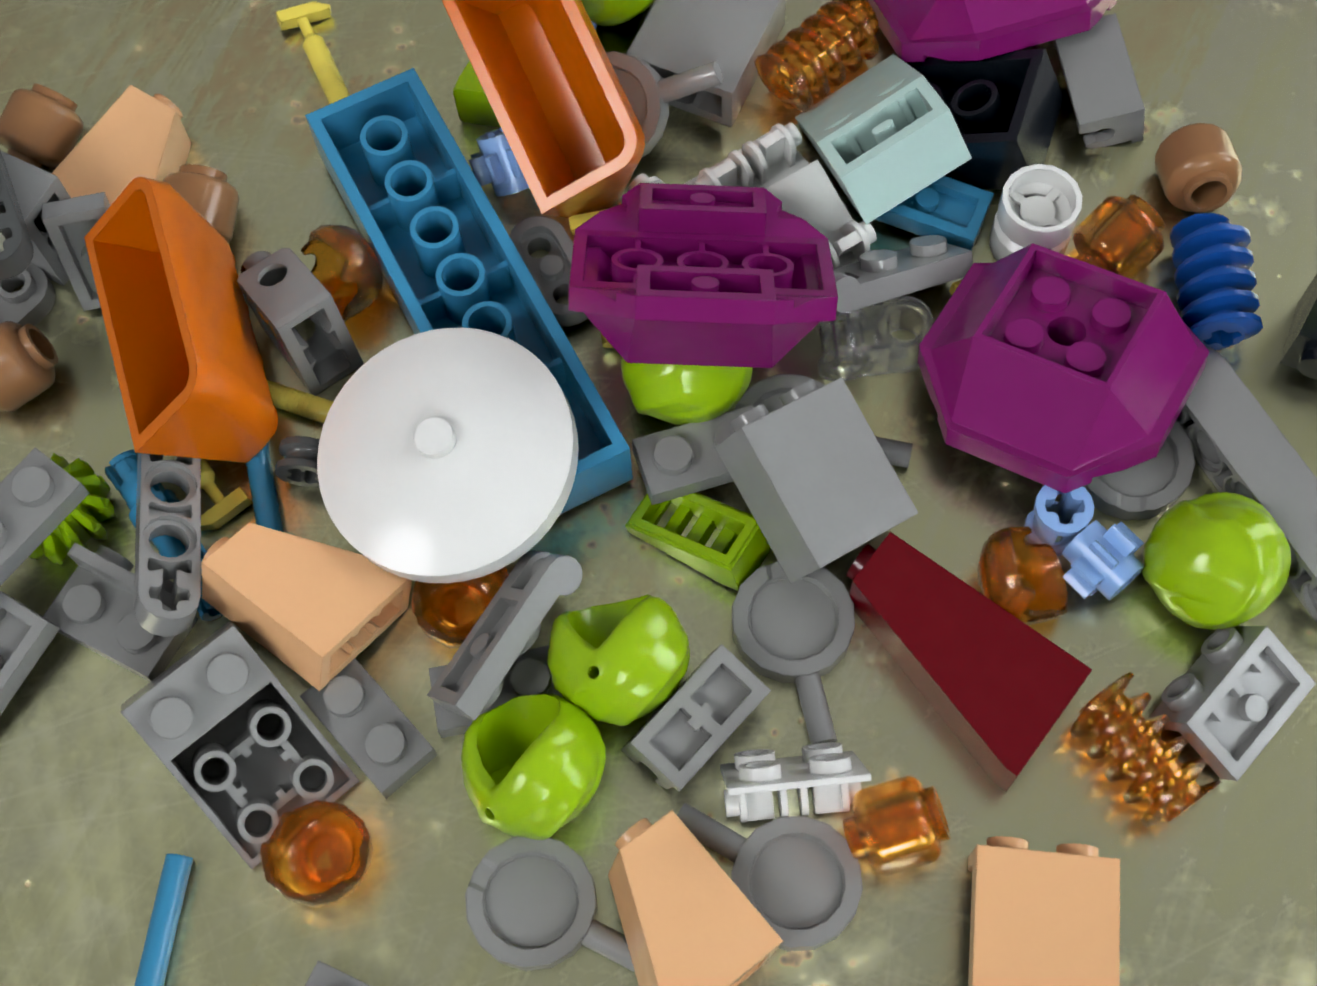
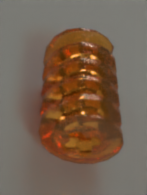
(820, 52)
(1141, 753)

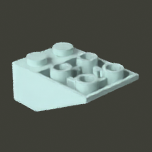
(885, 136)

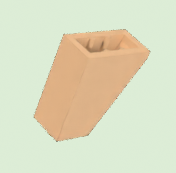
(131, 140)
(302, 598)
(684, 911)

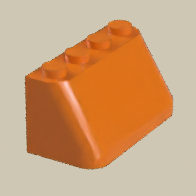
(553, 99)
(179, 329)

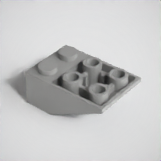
(236, 740)

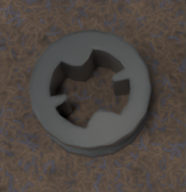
(299, 461)

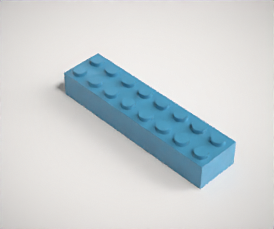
(450, 250)

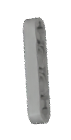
(172, 519)

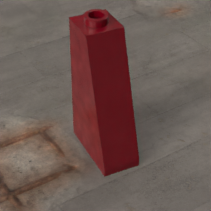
(967, 656)

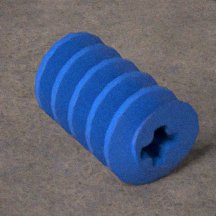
(1215, 279)

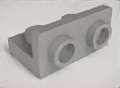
(99, 613)
(1235, 697)

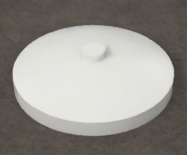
(448, 455)

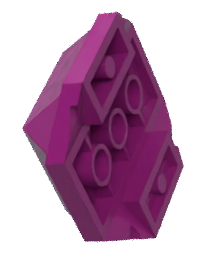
(980, 27)
(702, 276)
(1058, 367)

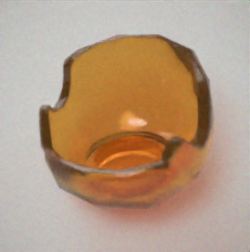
(345, 267)
(1022, 576)
(451, 609)
(317, 854)

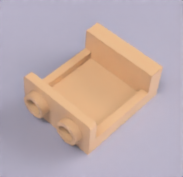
(1043, 915)

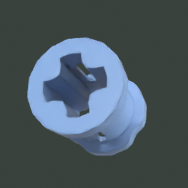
(1072, 511)

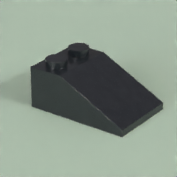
(1001, 109)

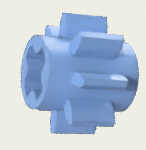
(497, 164)
(1102, 560)

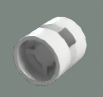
(1036, 207)

